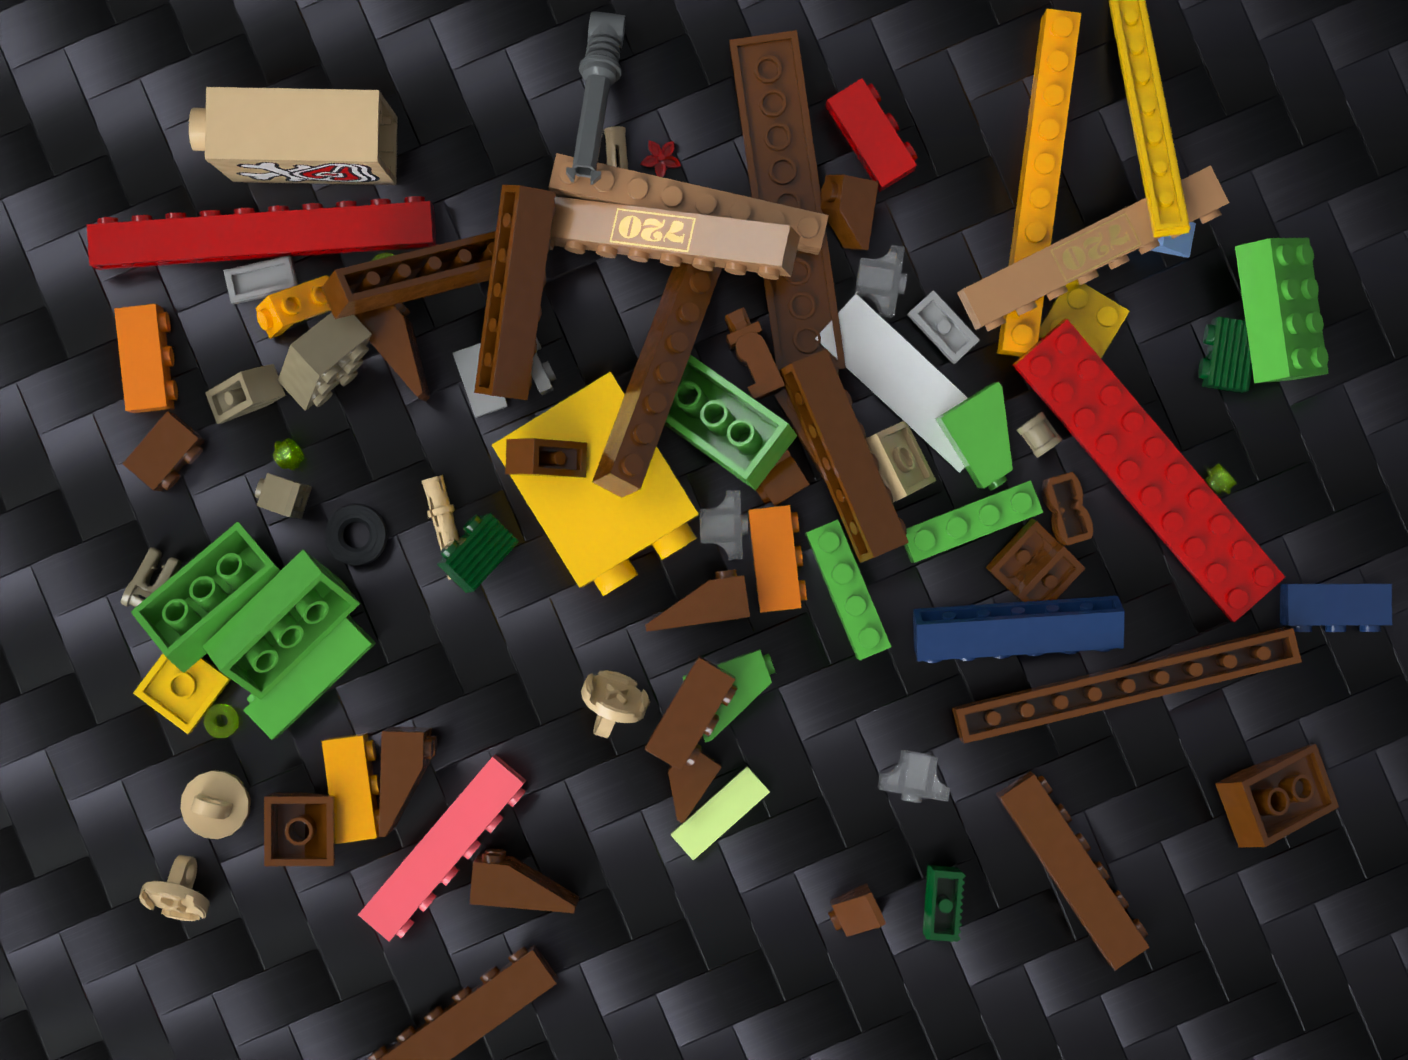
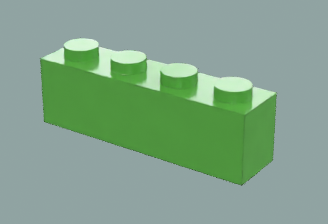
(972, 521)
(848, 590)
(309, 678)

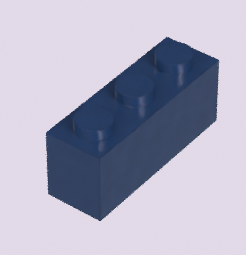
(1336, 606)

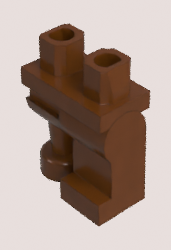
(753, 353)

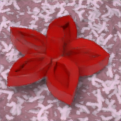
(660, 158)

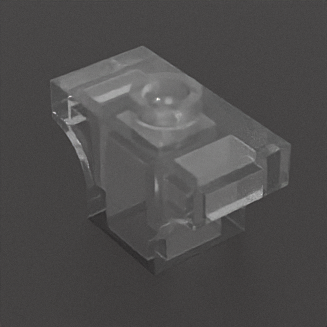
(882, 280)
(725, 525)
(915, 778)

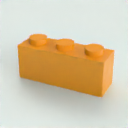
(353, 785)

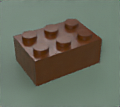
(691, 714)

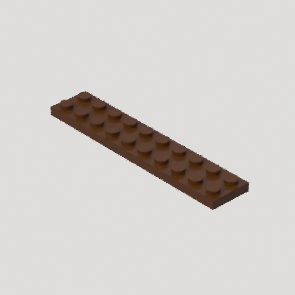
(785, 173)

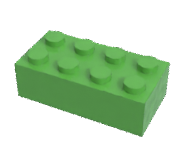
(1281, 309)
(728, 424)
(205, 596)
(281, 625)

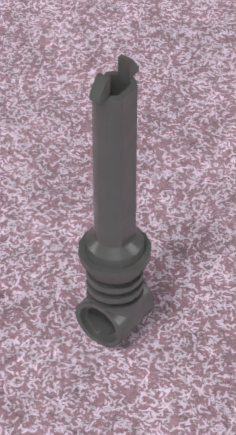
(600, 71)

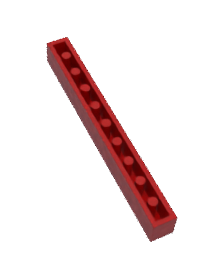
(261, 234)

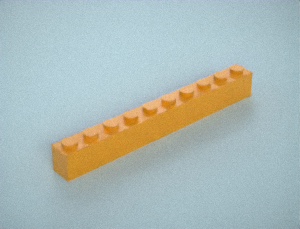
(1041, 162)

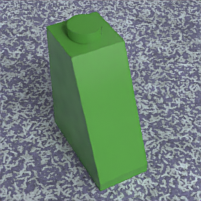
(980, 436)
(751, 679)

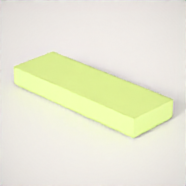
(720, 813)

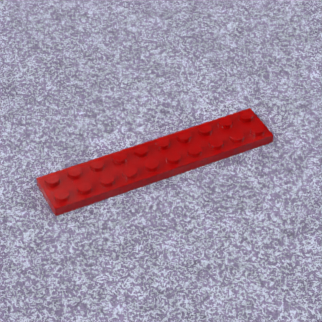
(1148, 470)

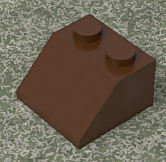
(299, 829)

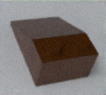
(396, 342)
(711, 602)
(404, 761)
(1277, 797)
(513, 884)

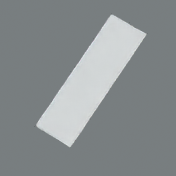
(895, 373)

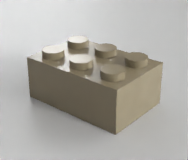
(324, 359)

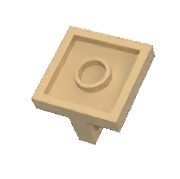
(900, 460)

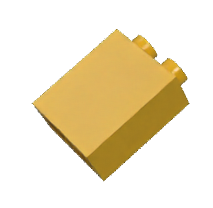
(587, 523)

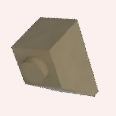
(245, 393)
(282, 495)

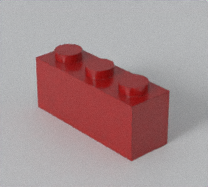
(872, 134)

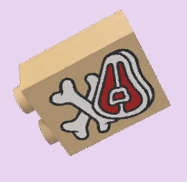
(297, 135)

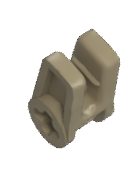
(1039, 434)
(141, 582)

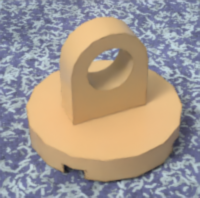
(614, 700)
(215, 804)
(176, 894)

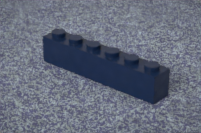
(1018, 628)

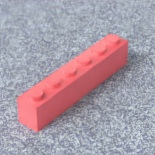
(442, 847)

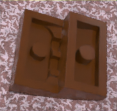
(1035, 565)

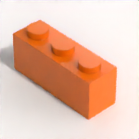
(145, 358)
(776, 558)

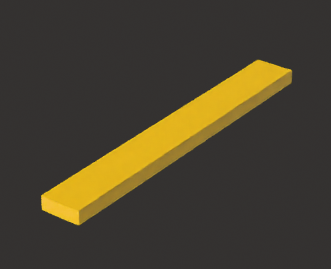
(1149, 118)

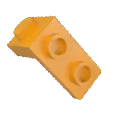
(292, 306)

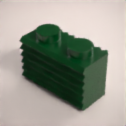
(1227, 357)
(476, 552)
(943, 903)

